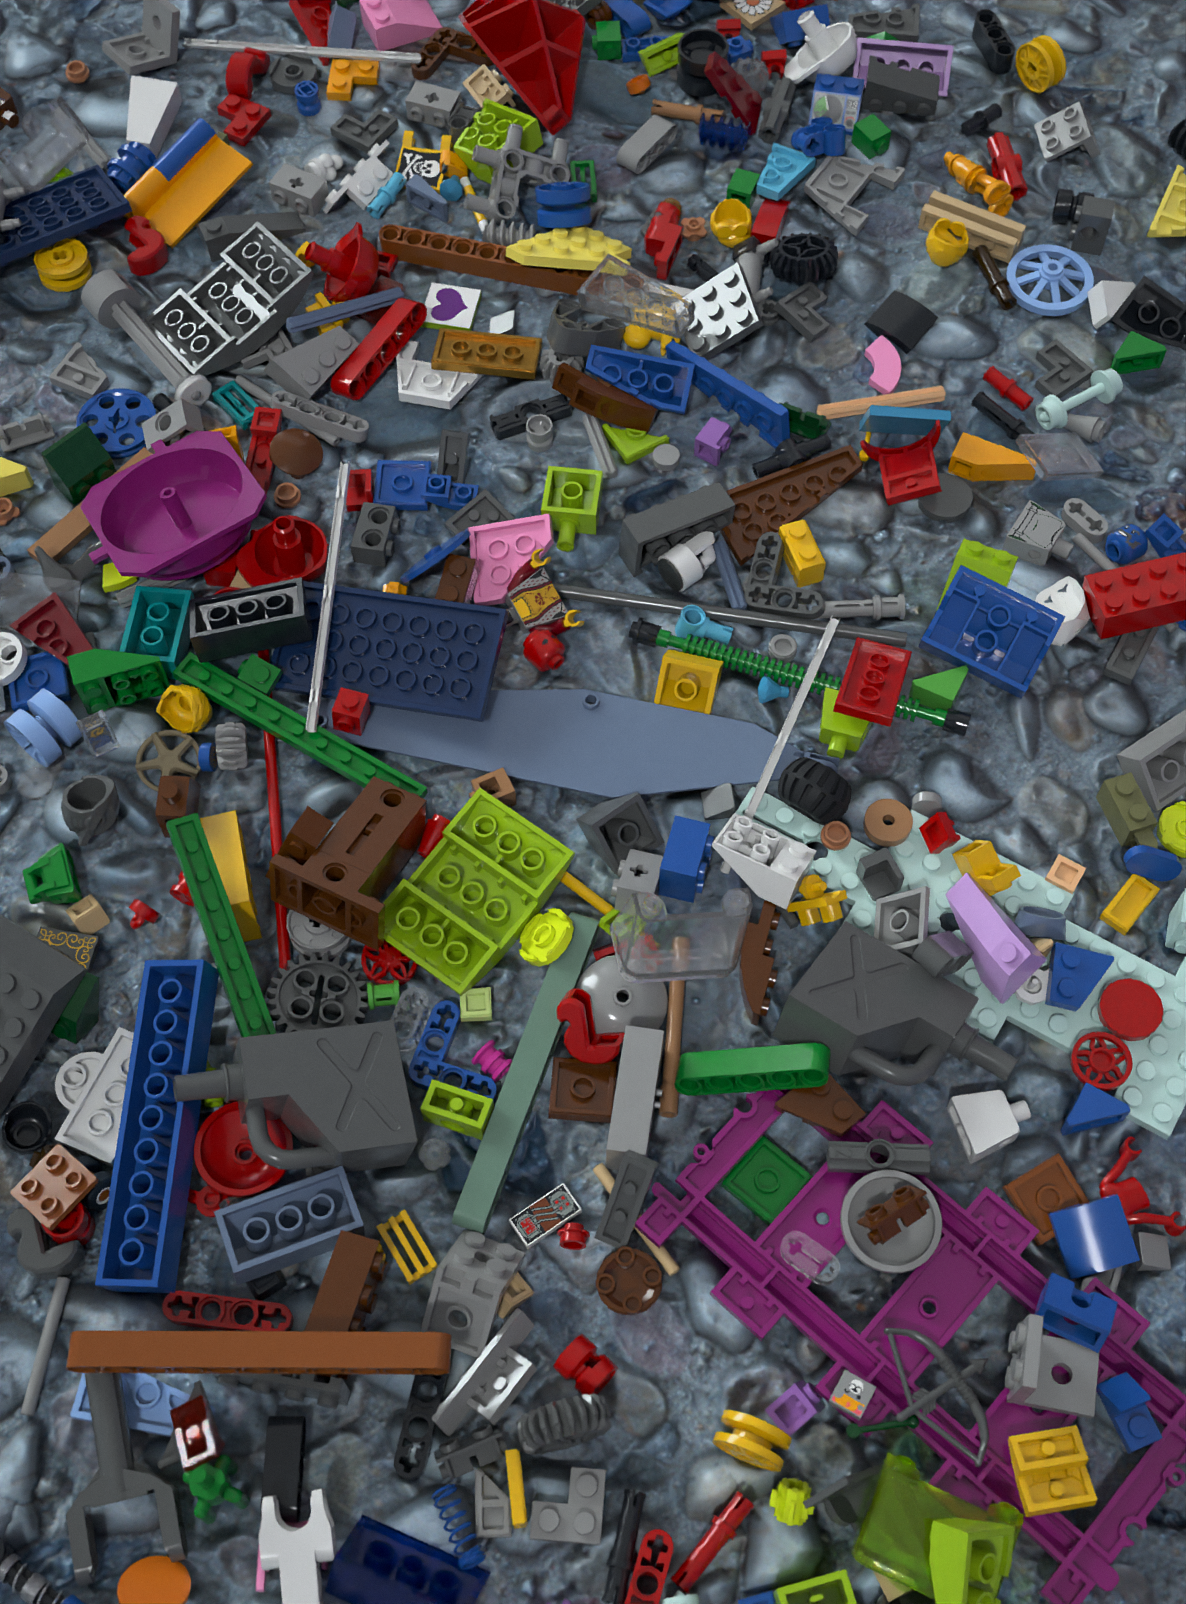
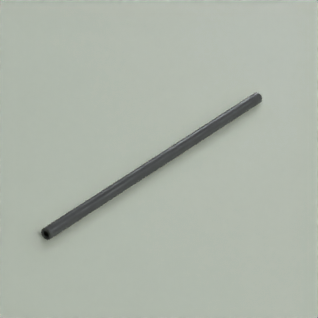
(729, 614)

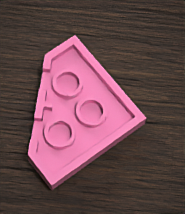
(504, 549)

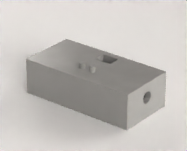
(635, 1094)

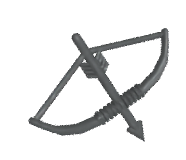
(927, 1400)

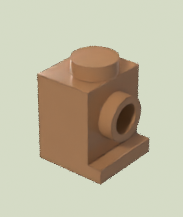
(496, 784)

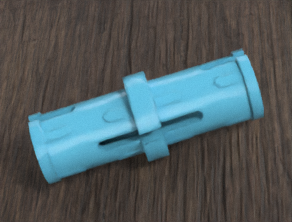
(386, 195)

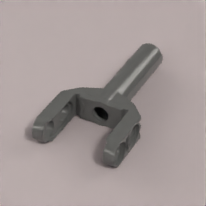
(118, 1480)

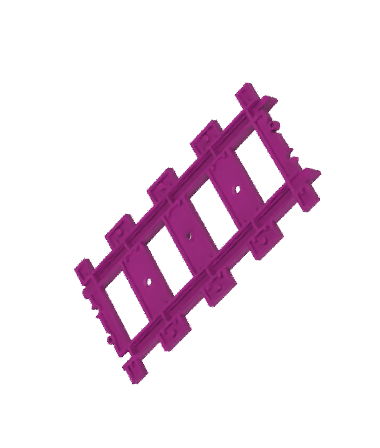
(973, 1256)

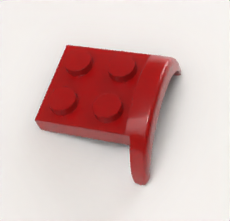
(908, 470)

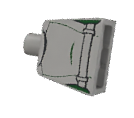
(1037, 536)

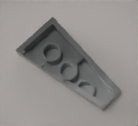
(664, 525)

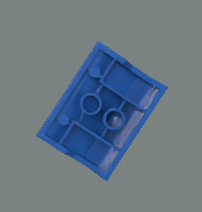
(991, 631)

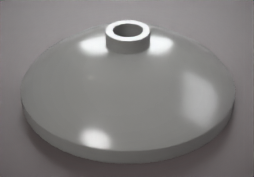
(645, 1002)
(906, 1249)

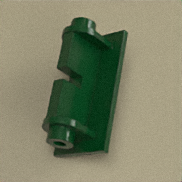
(806, 424)

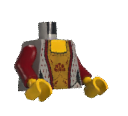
(535, 601)

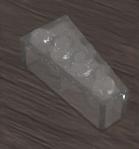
(635, 298)

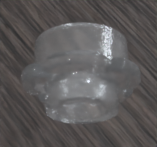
(429, 1148)

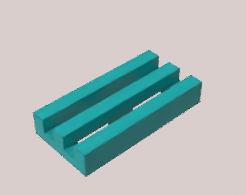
(217, 396)

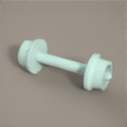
(1104, 386)

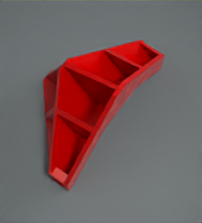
(535, 50)

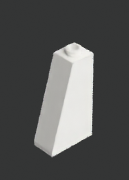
(151, 111)

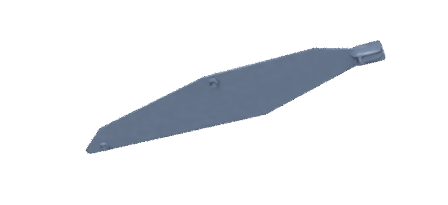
(582, 747)

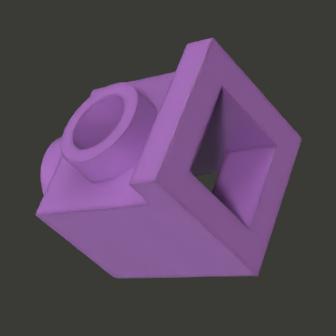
(712, 441)

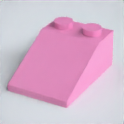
(397, 21)

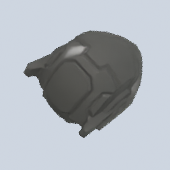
(90, 806)

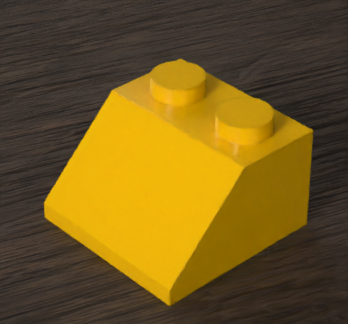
(688, 681)

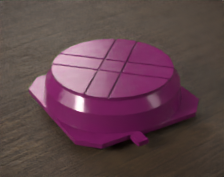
(175, 509)

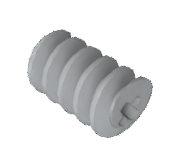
(506, 236)

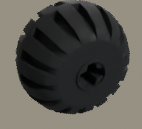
(814, 790)

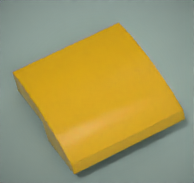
(1051, 1471)

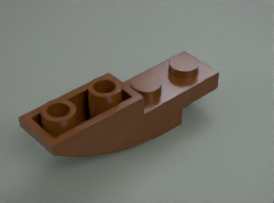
(602, 401)
(756, 966)

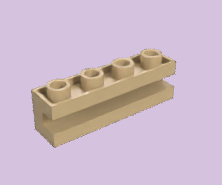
(983, 227)

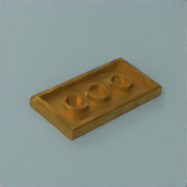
(486, 353)

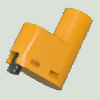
(452, 164)

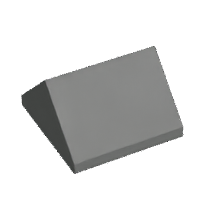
(903, 920)

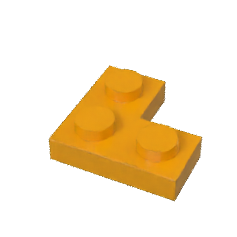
(346, 73)

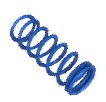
(472, 1556)

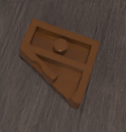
(823, 1107)

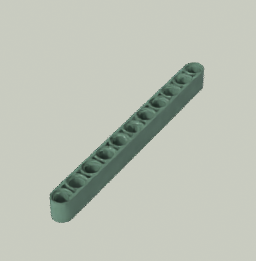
(523, 1082)

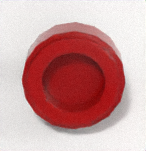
(142, 913)

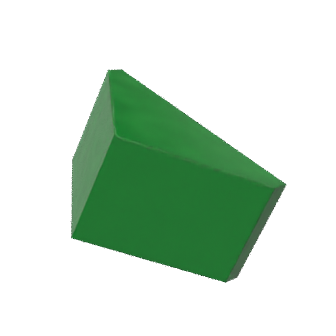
(1138, 354)

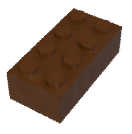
(348, 1288)

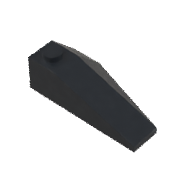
(1154, 314)

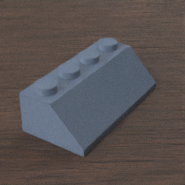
(288, 1224)

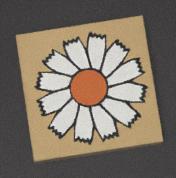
(753, 11)

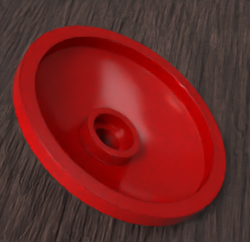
(219, 1151)

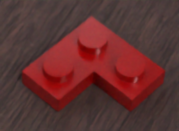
(246, 118)

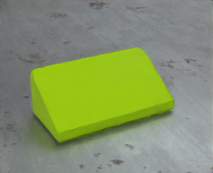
(661, 55)

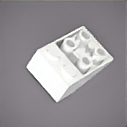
(764, 859)

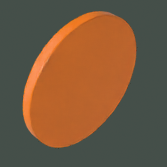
(154, 1582)

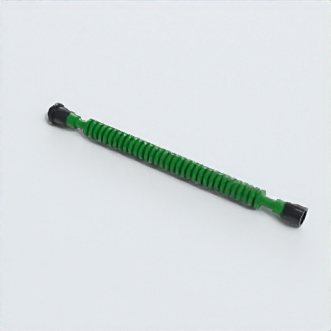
(652, 635)

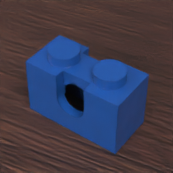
(1091, 1311)

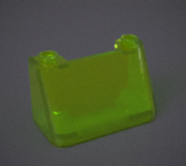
(899, 1519)

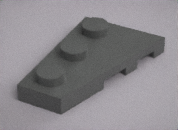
(898, 23)

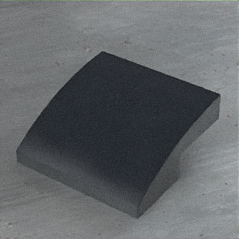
(901, 320)

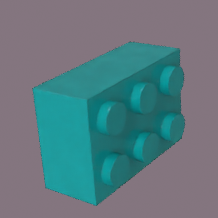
(159, 625)

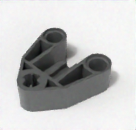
(575, 338)

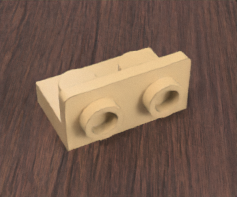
(486, 84)

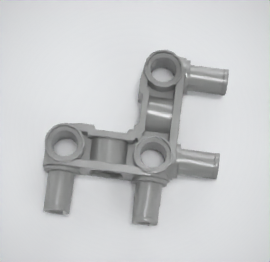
(505, 180)

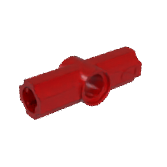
(1007, 164)

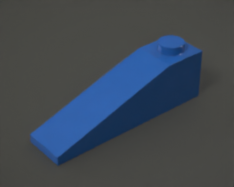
(652, 379)

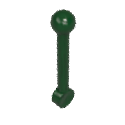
(853, 1430)

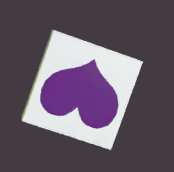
(451, 307)

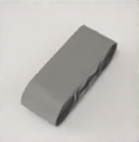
(646, 144)

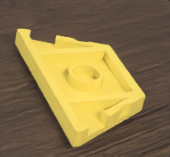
(1171, 214)

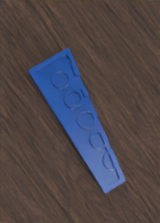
(736, 395)

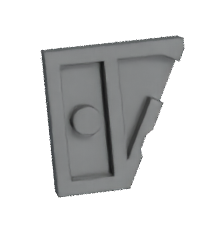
(79, 374)

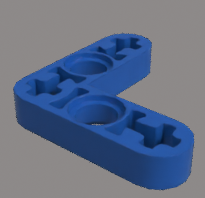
(436, 1059)

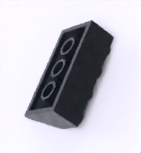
(250, 620)

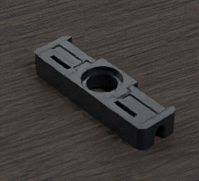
(514, 422)

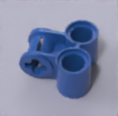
(820, 138)

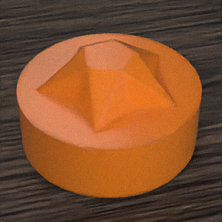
(638, 84)

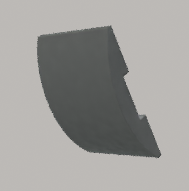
(234, 305)

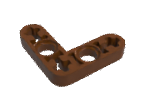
(447, 42)

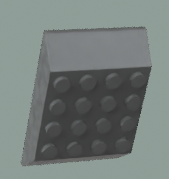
(33, 995)

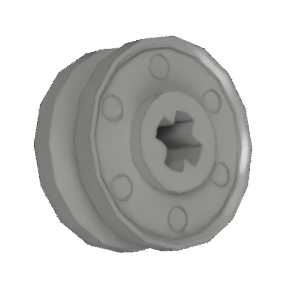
(315, 937)

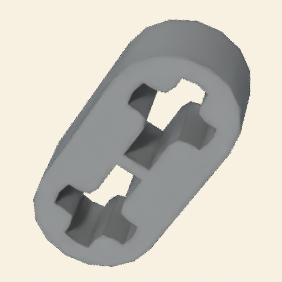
(1084, 520)

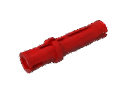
(719, 1533)

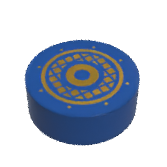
(208, 757)

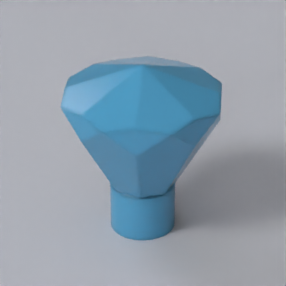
(451, 189)
(770, 690)

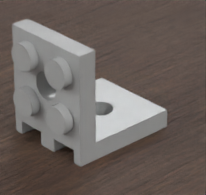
(154, 45)
(473, 1282)
(1031, 1368)

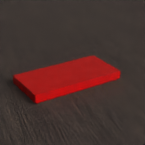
(872, 681)

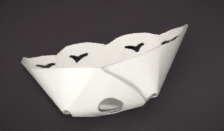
(1068, 603)

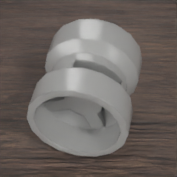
(539, 433)

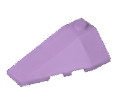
(1000, 948)

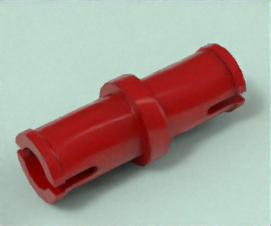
(1008, 388)

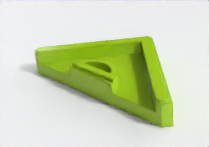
(632, 443)

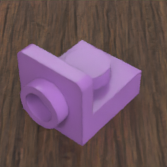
(795, 1407)

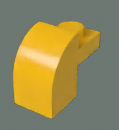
(984, 866)

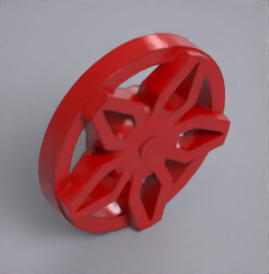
(389, 961)
(1101, 1060)

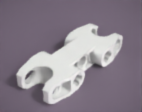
(299, 1549)

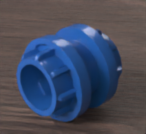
(133, 163)

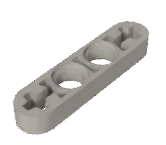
(345, 427)

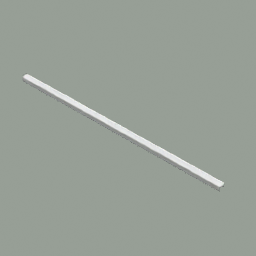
(306, 50)
(328, 596)
(788, 725)

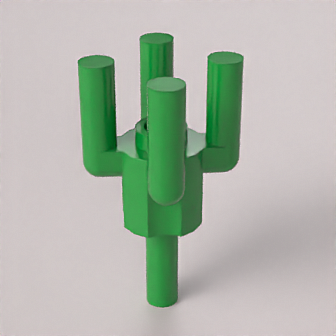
(213, 1487)

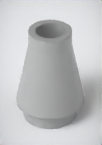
(1086, 427)

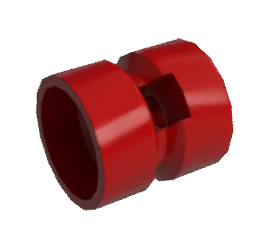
(75, 1226)
(584, 1366)

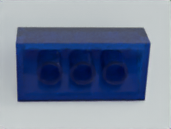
(395, 1568)

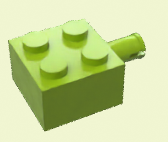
(573, 502)

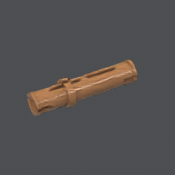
(683, 111)

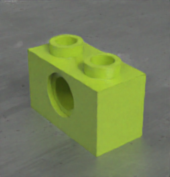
(457, 1109)

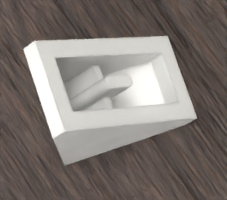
(1106, 299)

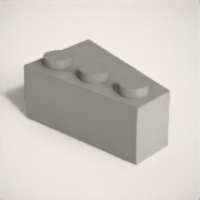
(313, 363)

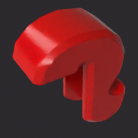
(242, 68)
(150, 245)
(581, 1035)

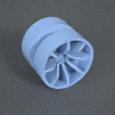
(50, 722)

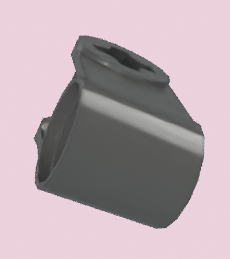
(460, 119)

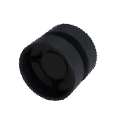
(692, 58)

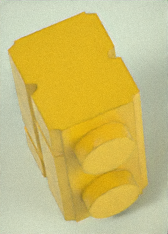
(802, 553)

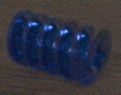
(723, 133)

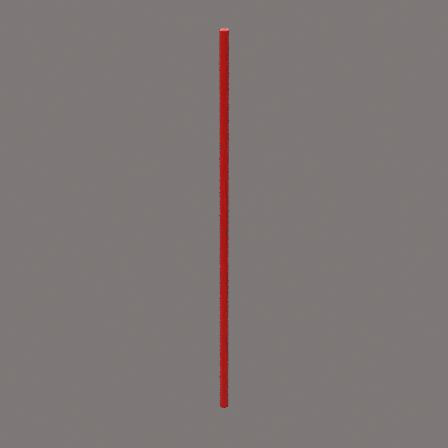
(283, 938)

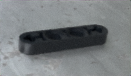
(415, 1410)

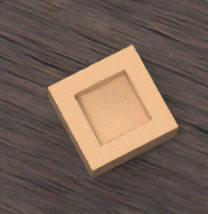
(1065, 874)

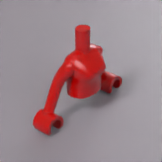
(1133, 1196)

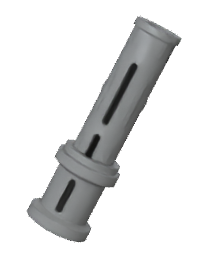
(875, 607)

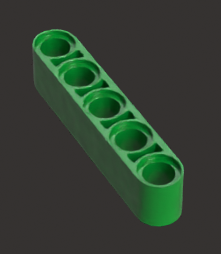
(753, 1069)

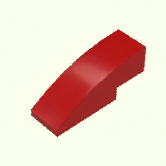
(770, 220)

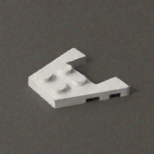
(429, 386)

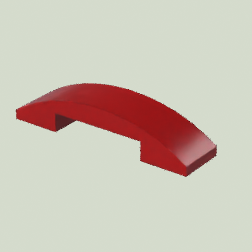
(264, 427)

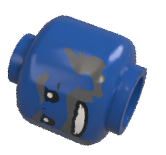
(1126, 544)

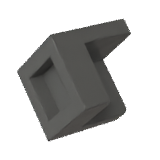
(880, 874)

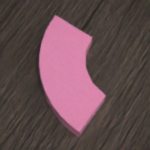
(885, 365)

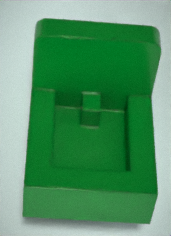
(259, 674)

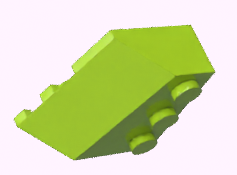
(490, 131)

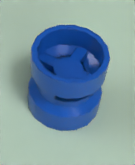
(307, 98)

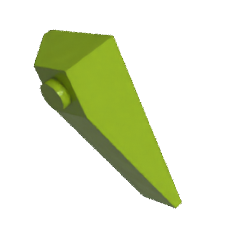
(969, 1560)

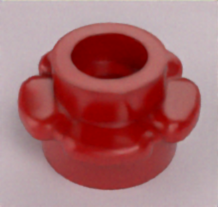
(573, 1236)

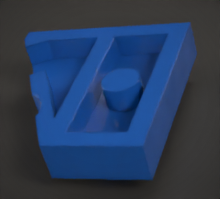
(1074, 975)

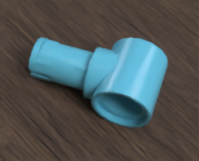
(694, 622)

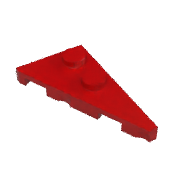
(314, 20)

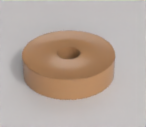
(885, 834)

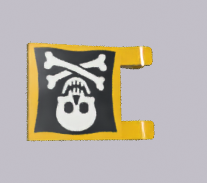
(421, 160)

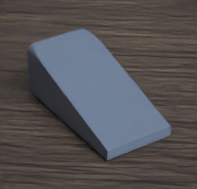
(341, 28)
(426, 198)

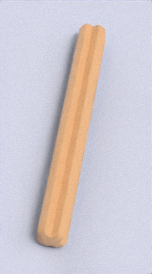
(898, 399)

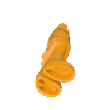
(975, 180)

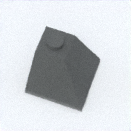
(620, 826)

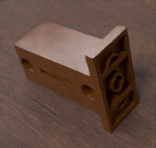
(354, 863)

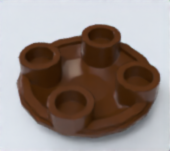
(296, 452)
(629, 1281)

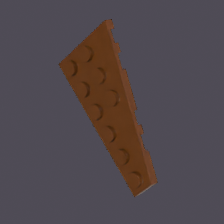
(785, 498)

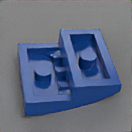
(1093, 1236)

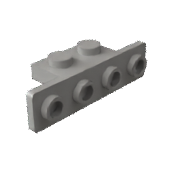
(492, 1379)

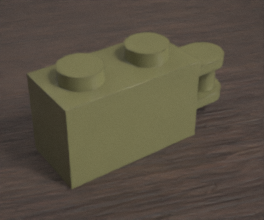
(1127, 811)

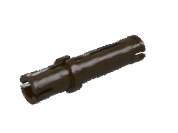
(997, 283)

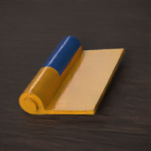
(186, 182)

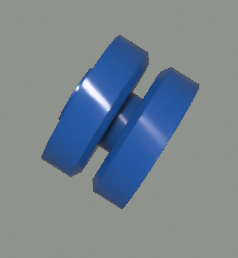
(563, 204)

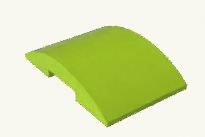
(474, 892)

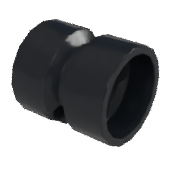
(1066, 205)

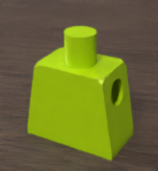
(840, 730)

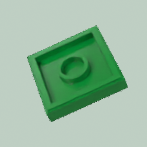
(766, 1180)

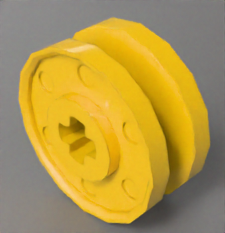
(1040, 63)
(63, 265)
(752, 1440)

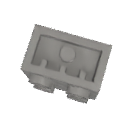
(1065, 132)

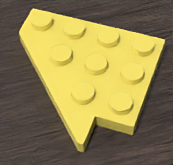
(568, 249)

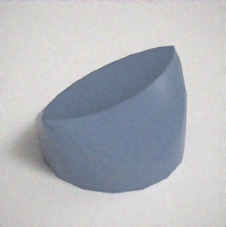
(1041, 922)

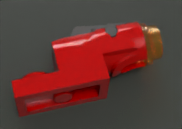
(663, 235)

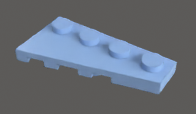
(146, 1403)

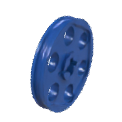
(109, 417)

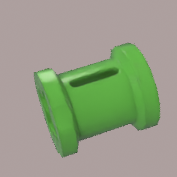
(383, 994)

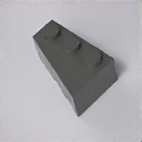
(900, 90)

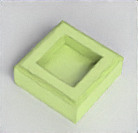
(476, 1005)

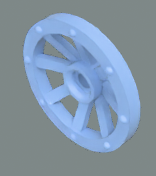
(1050, 277)

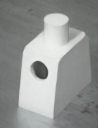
(986, 1121)

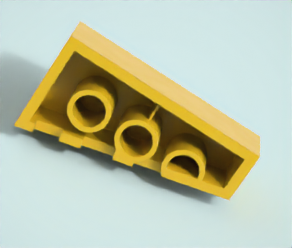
(229, 852)

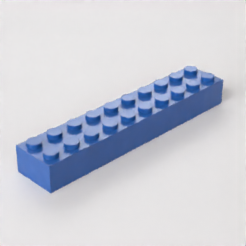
(155, 1131)

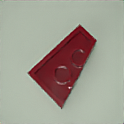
(728, 83)
(53, 629)

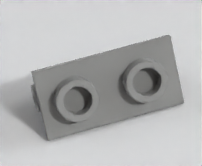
(31, 431)

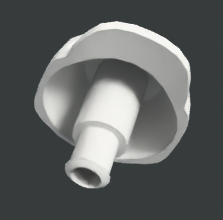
(825, 52)

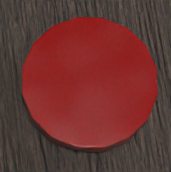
(1130, 1009)

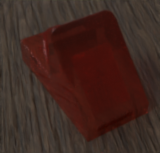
(195, 1433)

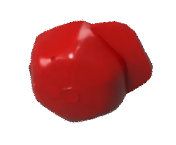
(349, 267)
(284, 551)

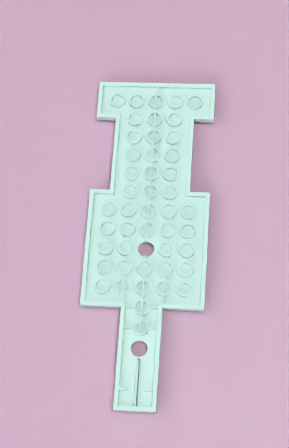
(1159, 1062)

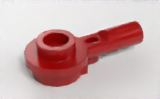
(206, 1200)

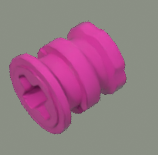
(492, 1061)

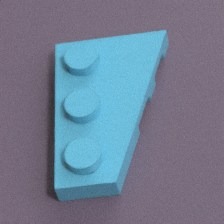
(783, 171)

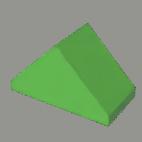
(940, 688)

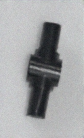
(791, 453)

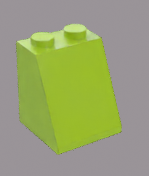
(987, 561)

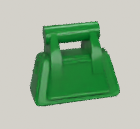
(58, 877)

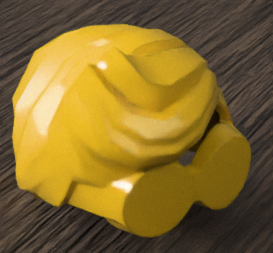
(731, 222)
(943, 246)
(185, 708)

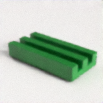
(582, 164)

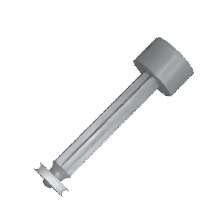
(116, 305)

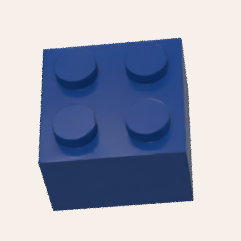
(686, 859)

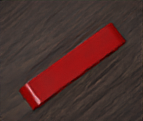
(378, 348)

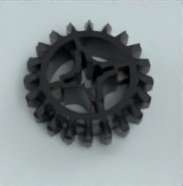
(804, 258)

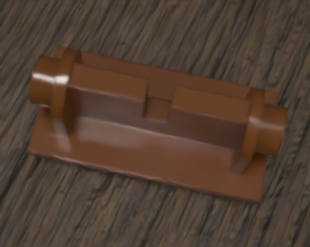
(881, 1218)

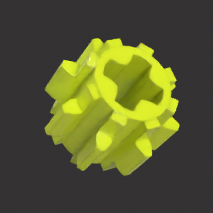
(789, 1501)

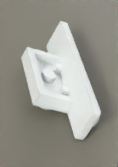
(366, 181)

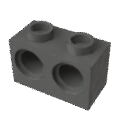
(375, 534)

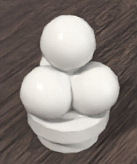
(324, 166)

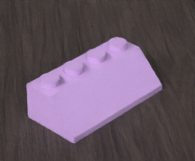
(908, 55)

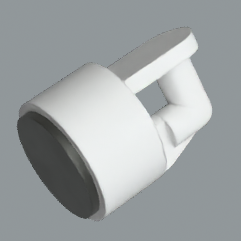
(680, 565)

